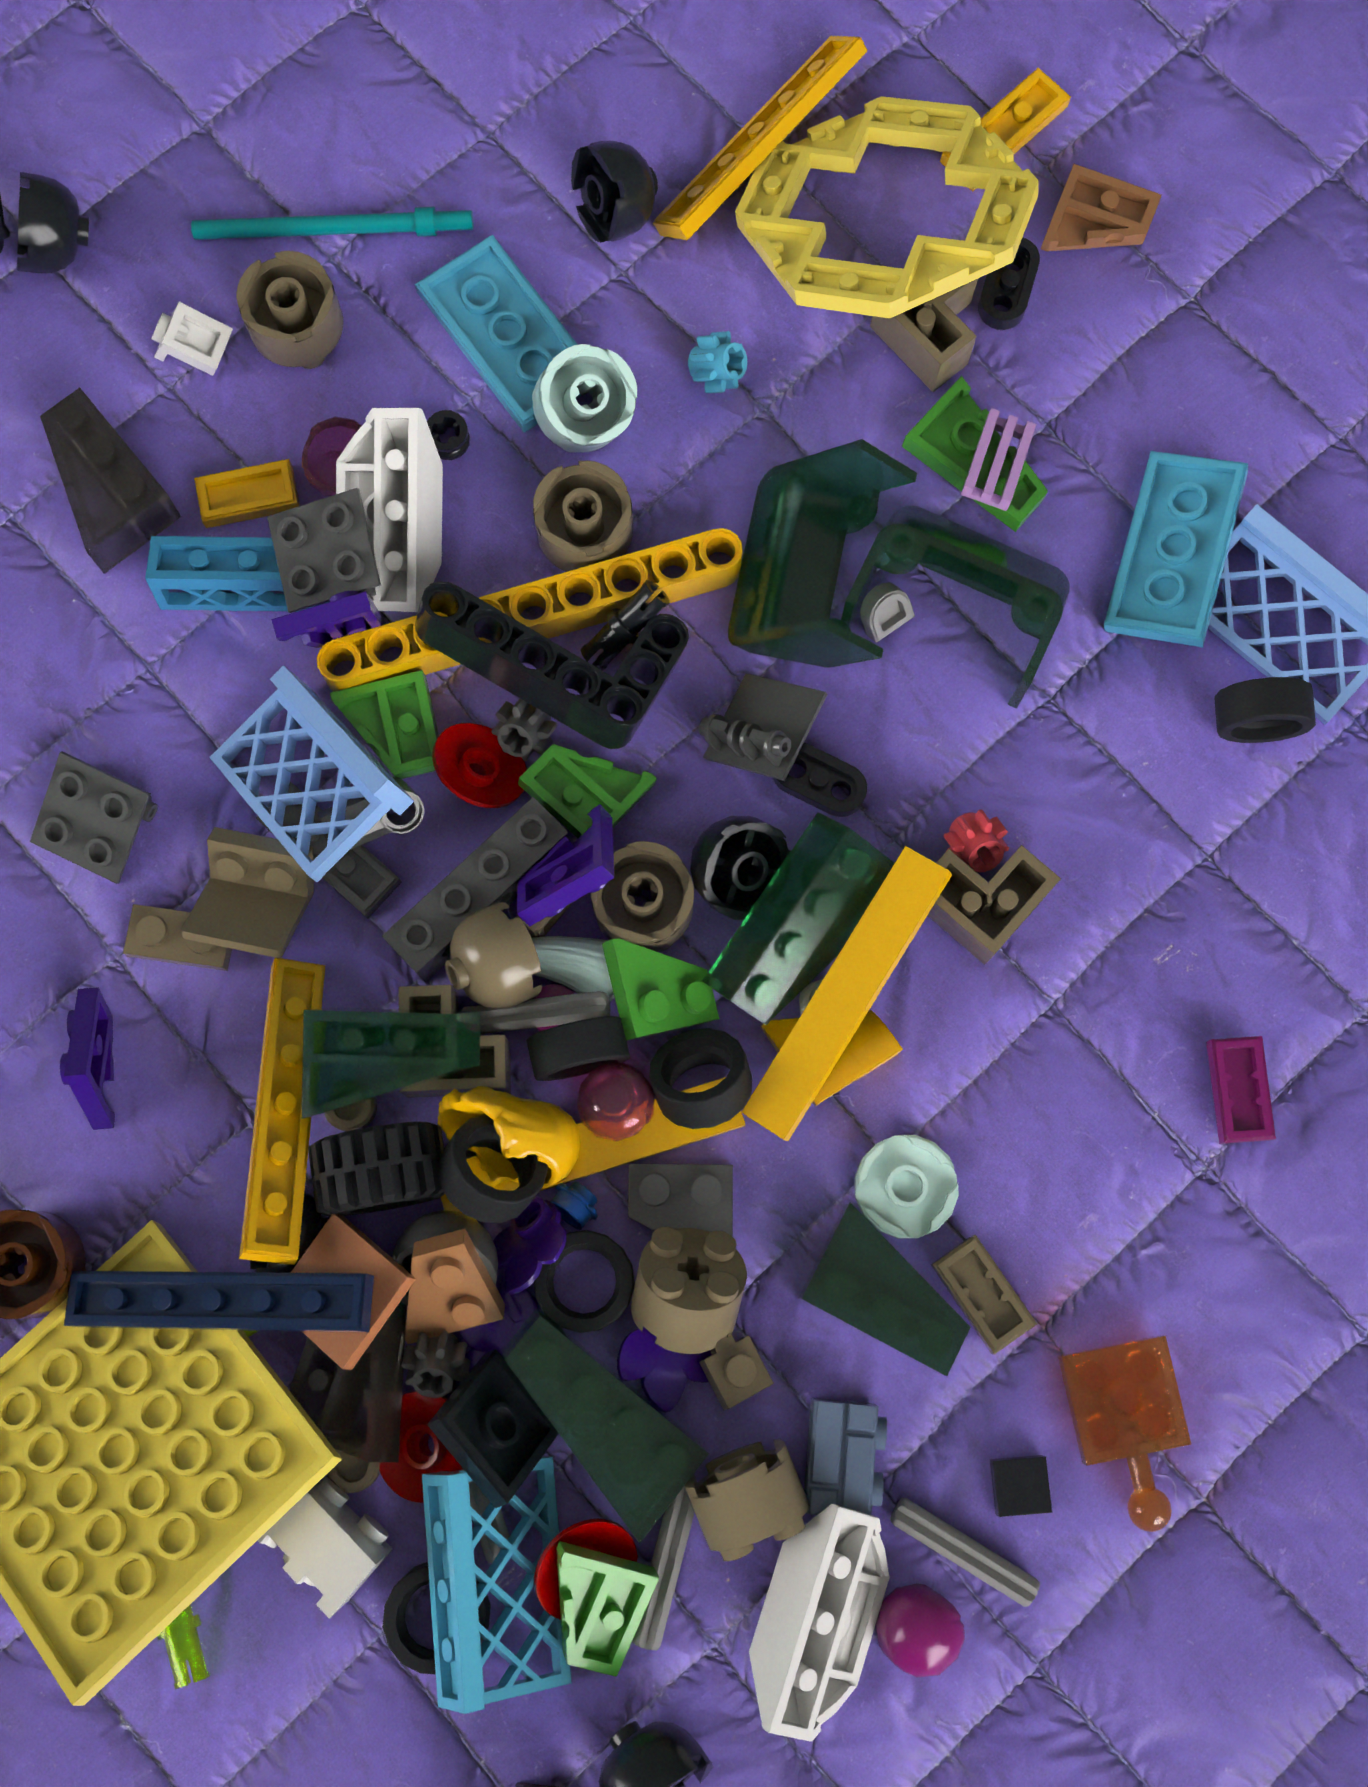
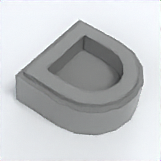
(885, 610)

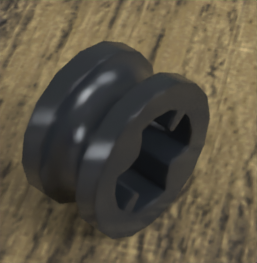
(457, 444)

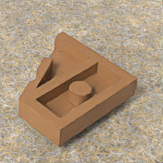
(1099, 213)
(449, 1288)

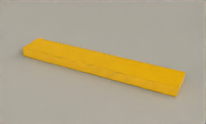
(759, 137)
(846, 993)
(279, 1132)
(603, 1154)

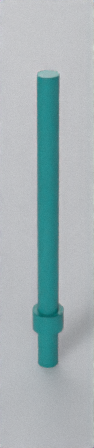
(423, 221)

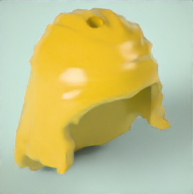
(523, 1130)

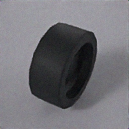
(1265, 710)
(577, 1048)
(712, 1105)
(469, 1192)
(616, 1305)
(394, 1625)

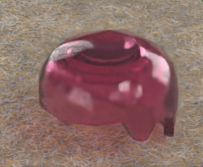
(323, 449)
(615, 1101)

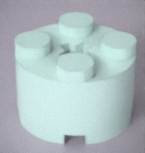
(583, 371)

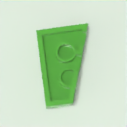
(947, 443)

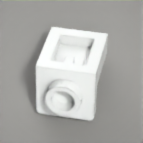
(191, 338)

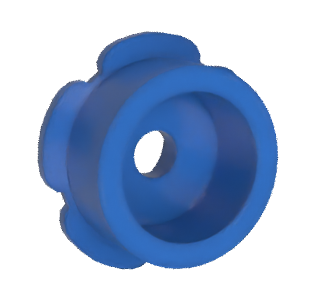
(575, 1204)

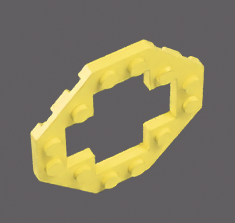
(934, 263)

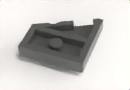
(681, 1196)

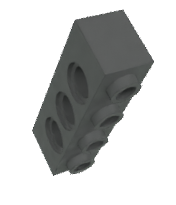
(479, 881)

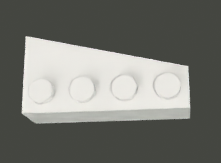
(328, 1544)

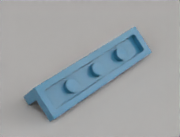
(215, 564)

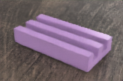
(1009, 429)

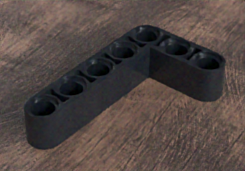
(555, 666)

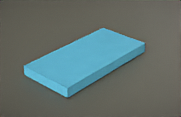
(497, 323)
(1176, 548)

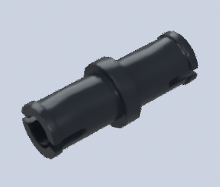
(624, 625)

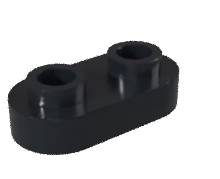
(1009, 289)
(820, 777)

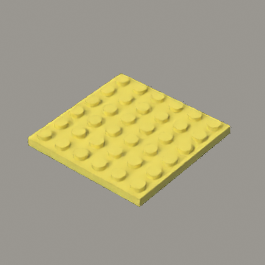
(136, 1474)

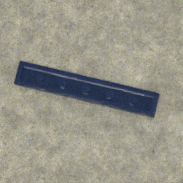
(220, 1301)

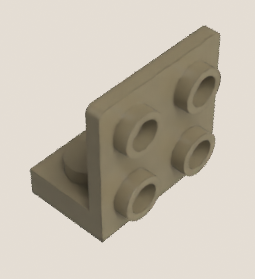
(251, 895)

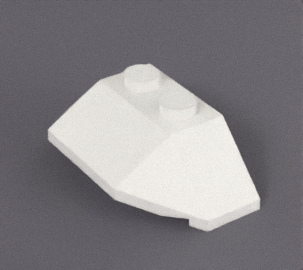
(401, 496)
(818, 1621)

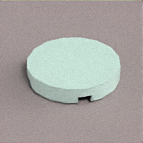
(906, 1186)

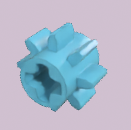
(717, 362)

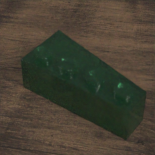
(800, 919)
(612, 1429)

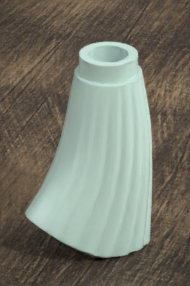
(574, 963)

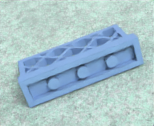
(1309, 575)
(343, 752)

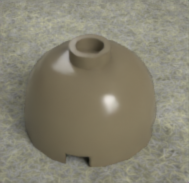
(493, 959)

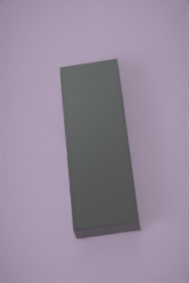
(356, 875)

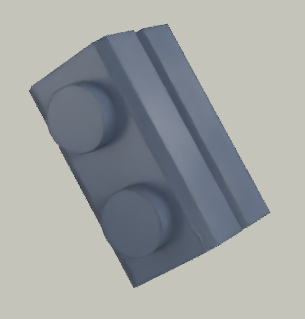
(843, 1455)

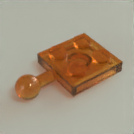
(1126, 1407)

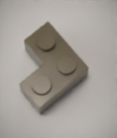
(931, 336)
(987, 913)
(494, 1049)

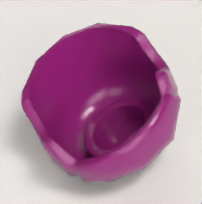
(919, 1630)

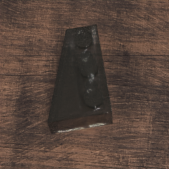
(105, 482)
(362, 1405)

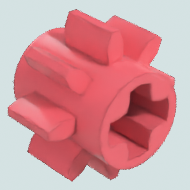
(977, 840)

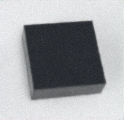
(1020, 1486)

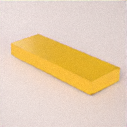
(1024, 111)

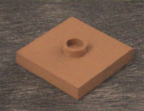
(346, 1249)

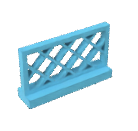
(456, 1598)

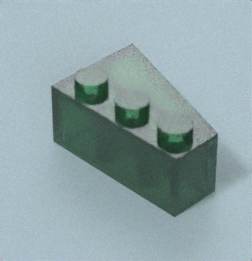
(376, 1052)
(882, 1295)

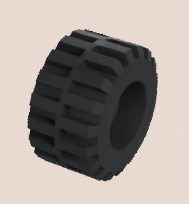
(376, 1168)

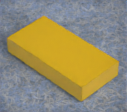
(246, 493)

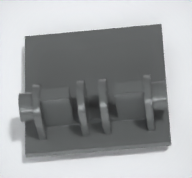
(324, 550)
(762, 726)
(91, 817)

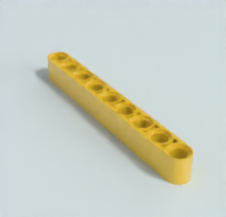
(550, 594)

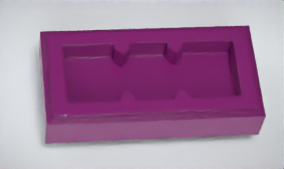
(1240, 1090)

